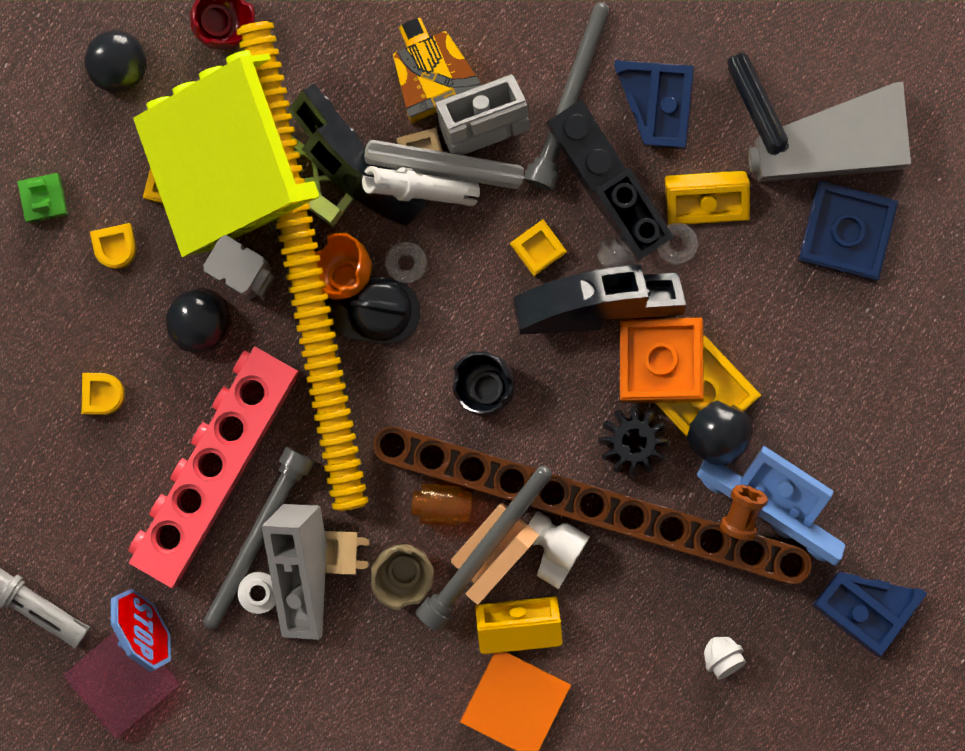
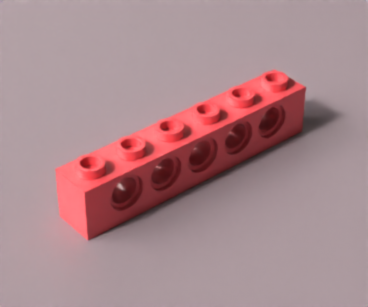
(171, 564)

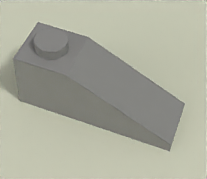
(297, 568)

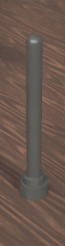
(544, 170)
(293, 468)
(437, 610)

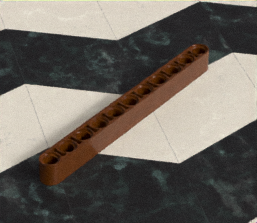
(609, 517)

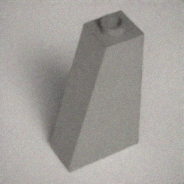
(842, 140)

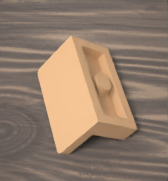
(501, 560)

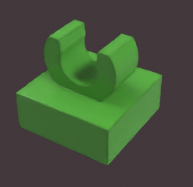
(42, 198)

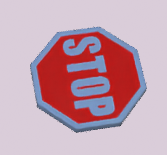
(140, 630)

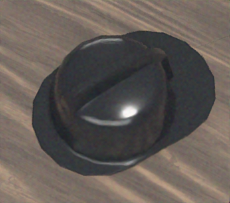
(379, 313)

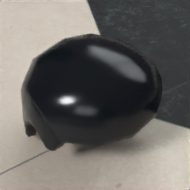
(115, 61)
(197, 320)
(483, 383)
(720, 433)

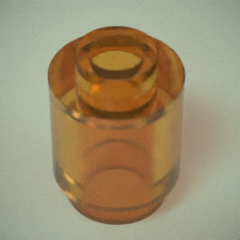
(441, 505)

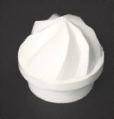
(723, 656)

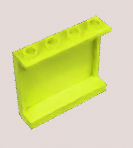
(219, 156)

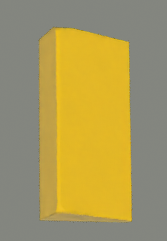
(707, 197)
(518, 625)

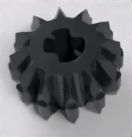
(642, 431)

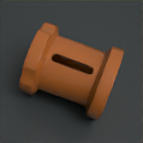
(743, 512)

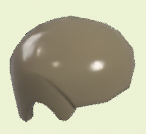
(401, 576)

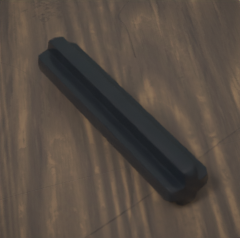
(758, 104)

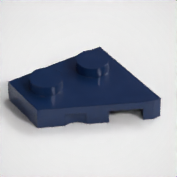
(659, 100)
(868, 609)

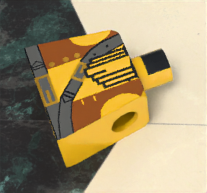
(430, 70)

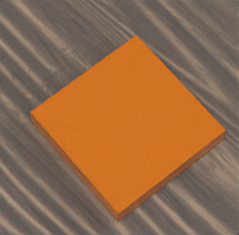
(662, 360)
(515, 702)

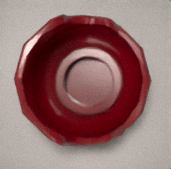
(217, 22)

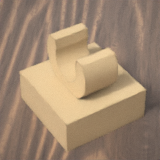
(342, 552)

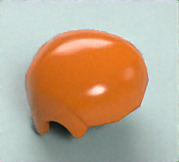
(344, 266)

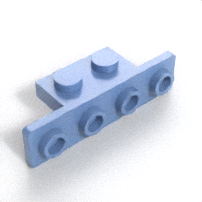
(792, 500)

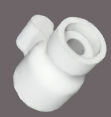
(561, 548)

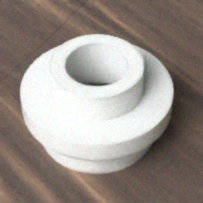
(245, 597)

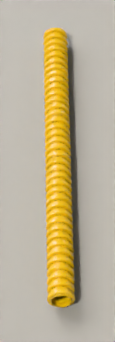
(309, 295)

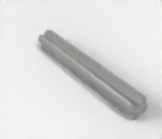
(444, 164)

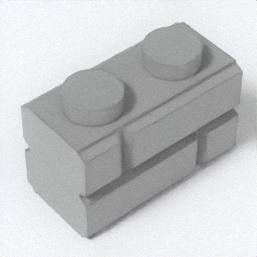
(483, 116)
(239, 268)

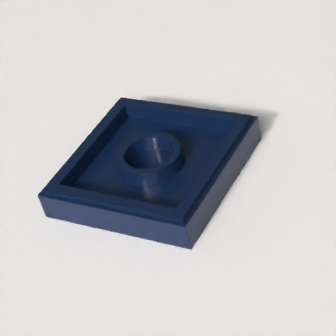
(848, 230)

